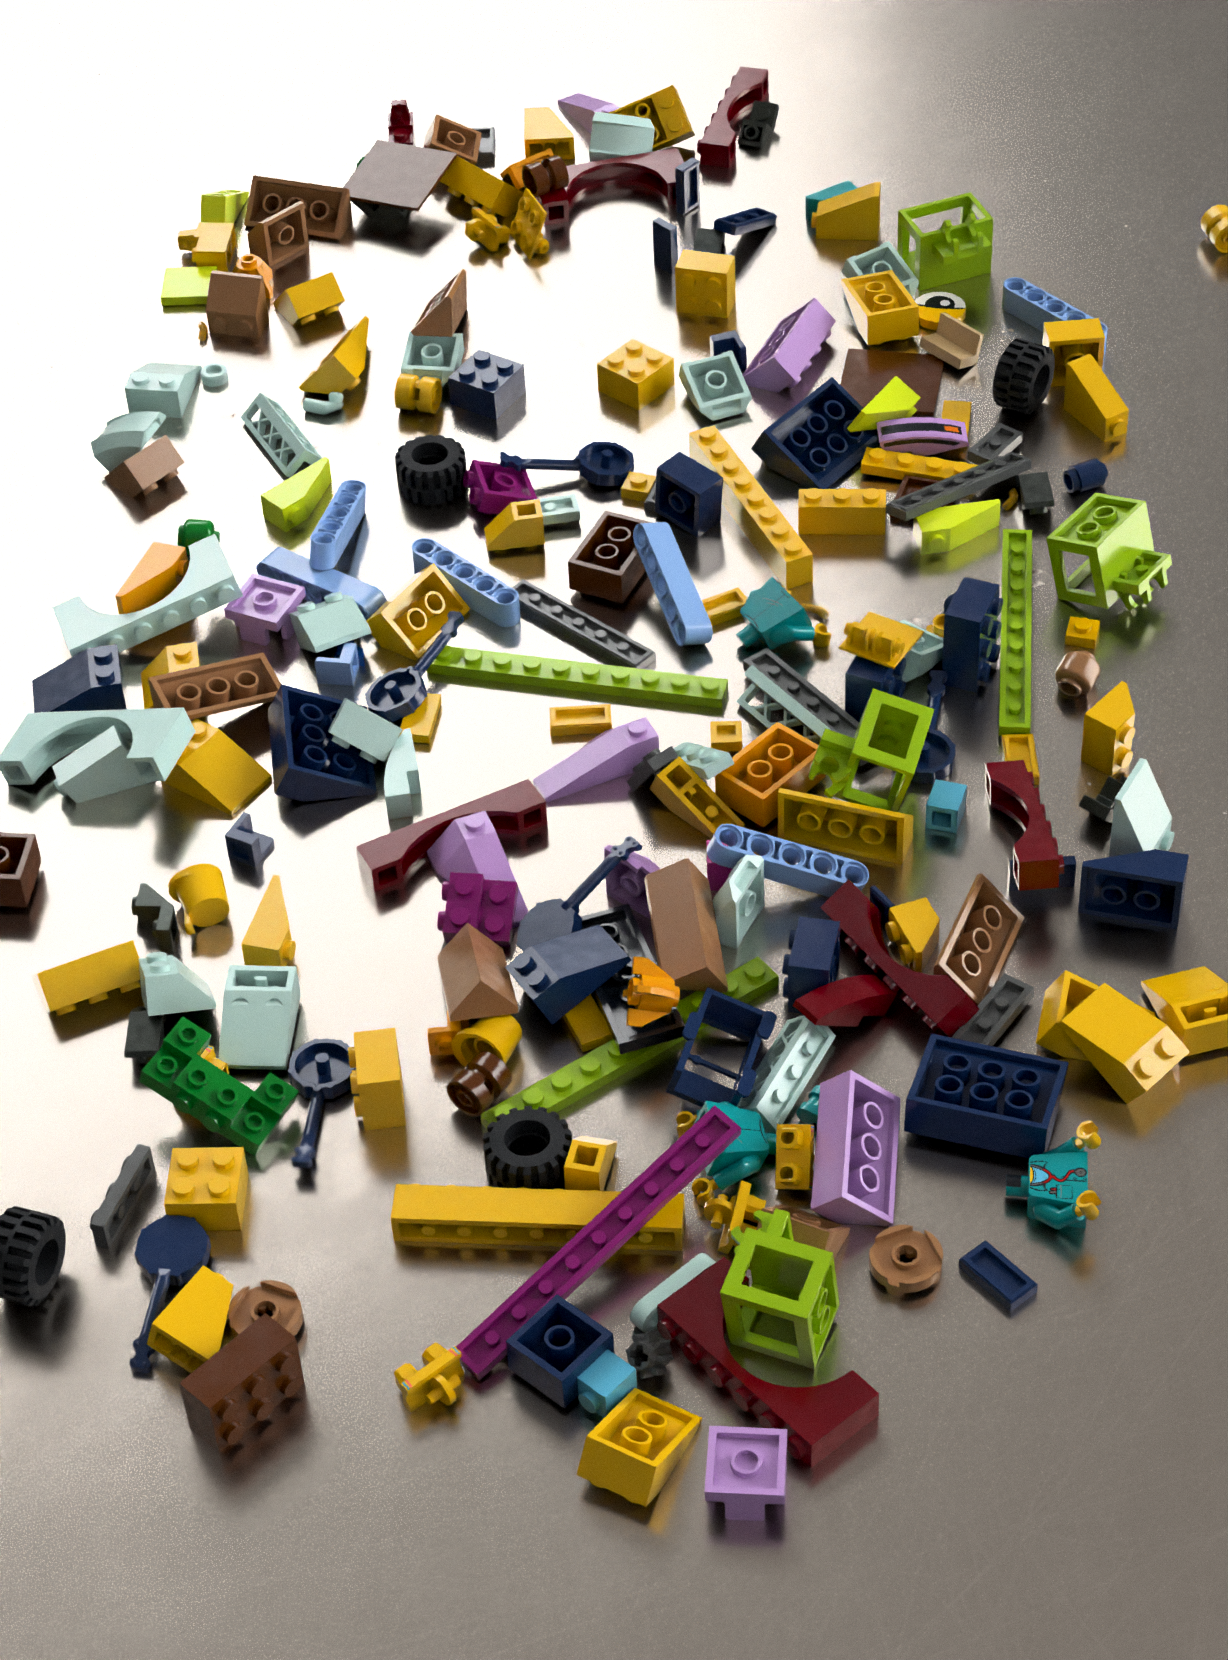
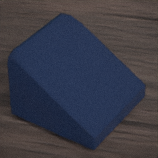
(882, 902)

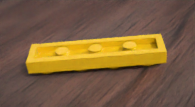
(897, 464)

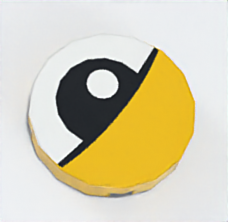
(935, 303)

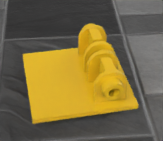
(528, 225)
(880, 639)

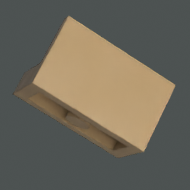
(954, 342)

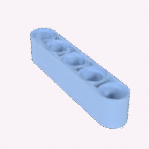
(1038, 306)
(337, 525)
(295, 569)
(672, 583)
(475, 586)
(776, 851)

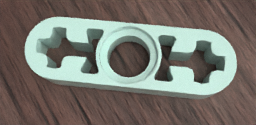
(645, 1314)

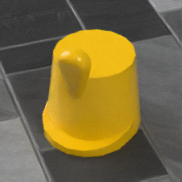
(201, 894)
(490, 1034)

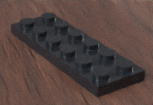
(624, 930)

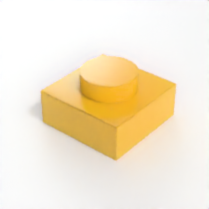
(637, 486)
(1082, 632)
(726, 735)

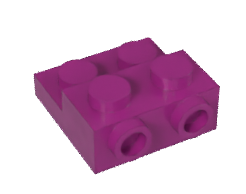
(496, 486)
(481, 903)

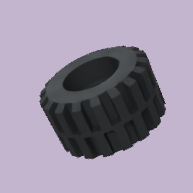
(1023, 376)
(430, 469)
(521, 1133)
(30, 1254)

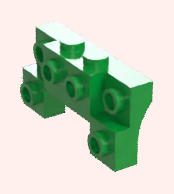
(212, 1094)

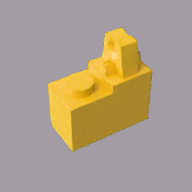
(210, 244)

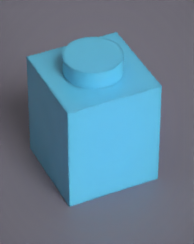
(946, 806)
(605, 1383)

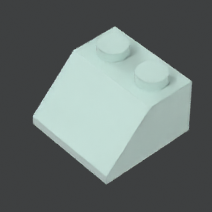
(328, 622)
(364, 730)
(172, 986)

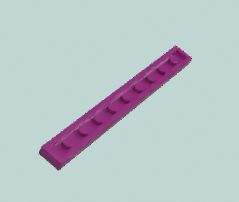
(600, 1238)

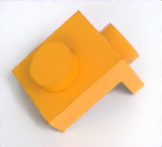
(441, 1037)

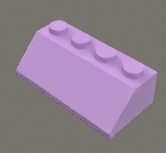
(790, 348)
(856, 1151)

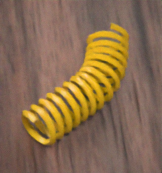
(203, 331)
(1011, 500)
(819, 611)

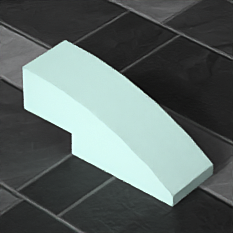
(401, 777)

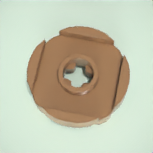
(901, 1276)
(269, 1296)

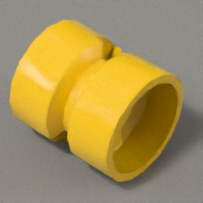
(1215, 226)
(419, 393)

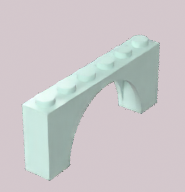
(205, 587)
(45, 737)

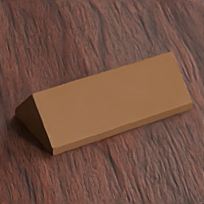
(325, 207)
(444, 309)
(216, 686)
(685, 927)
(979, 940)
(475, 977)

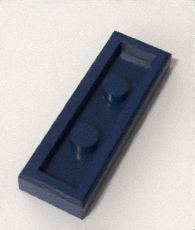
(745, 221)

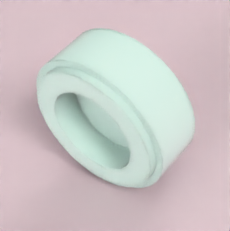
(214, 374)

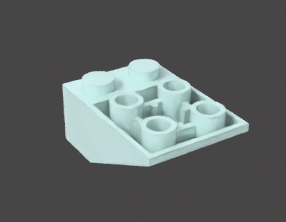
(259, 1016)

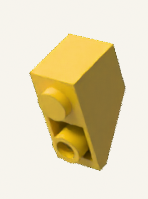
(516, 526)
(915, 931)
(588, 1163)

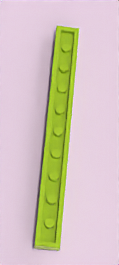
(1016, 633)
(581, 676)
(607, 1064)

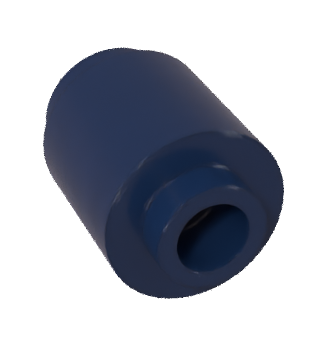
(1085, 476)

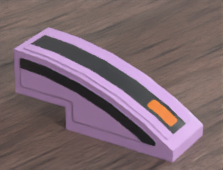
(922, 435)

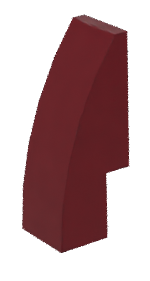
(846, 1001)

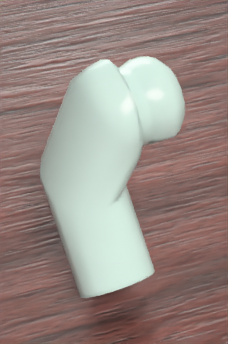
(324, 407)

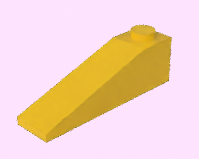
(342, 363)

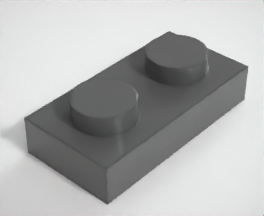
(995, 444)
(651, 765)

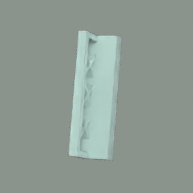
(281, 427)
(782, 701)
(787, 1070)

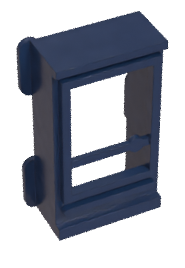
(733, 1018)

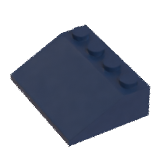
(813, 438)
(302, 753)
(985, 1096)

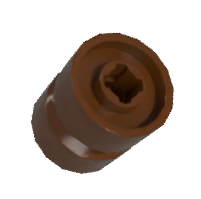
(545, 175)
(479, 1083)

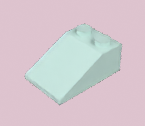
(161, 388)
(1140, 815)

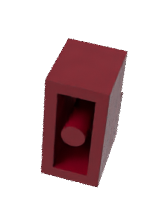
(401, 123)

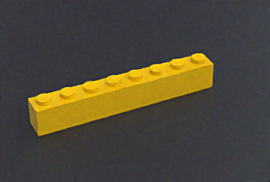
(754, 509)
(518, 1216)

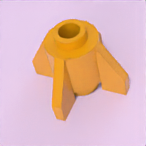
(256, 266)
(650, 993)

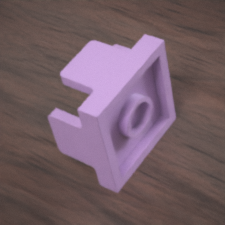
(264, 608)
(746, 1470)

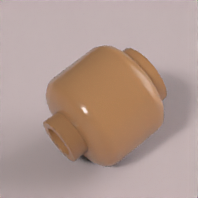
(1077, 673)

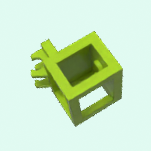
(951, 251)
(1119, 548)
(888, 736)
(786, 1282)

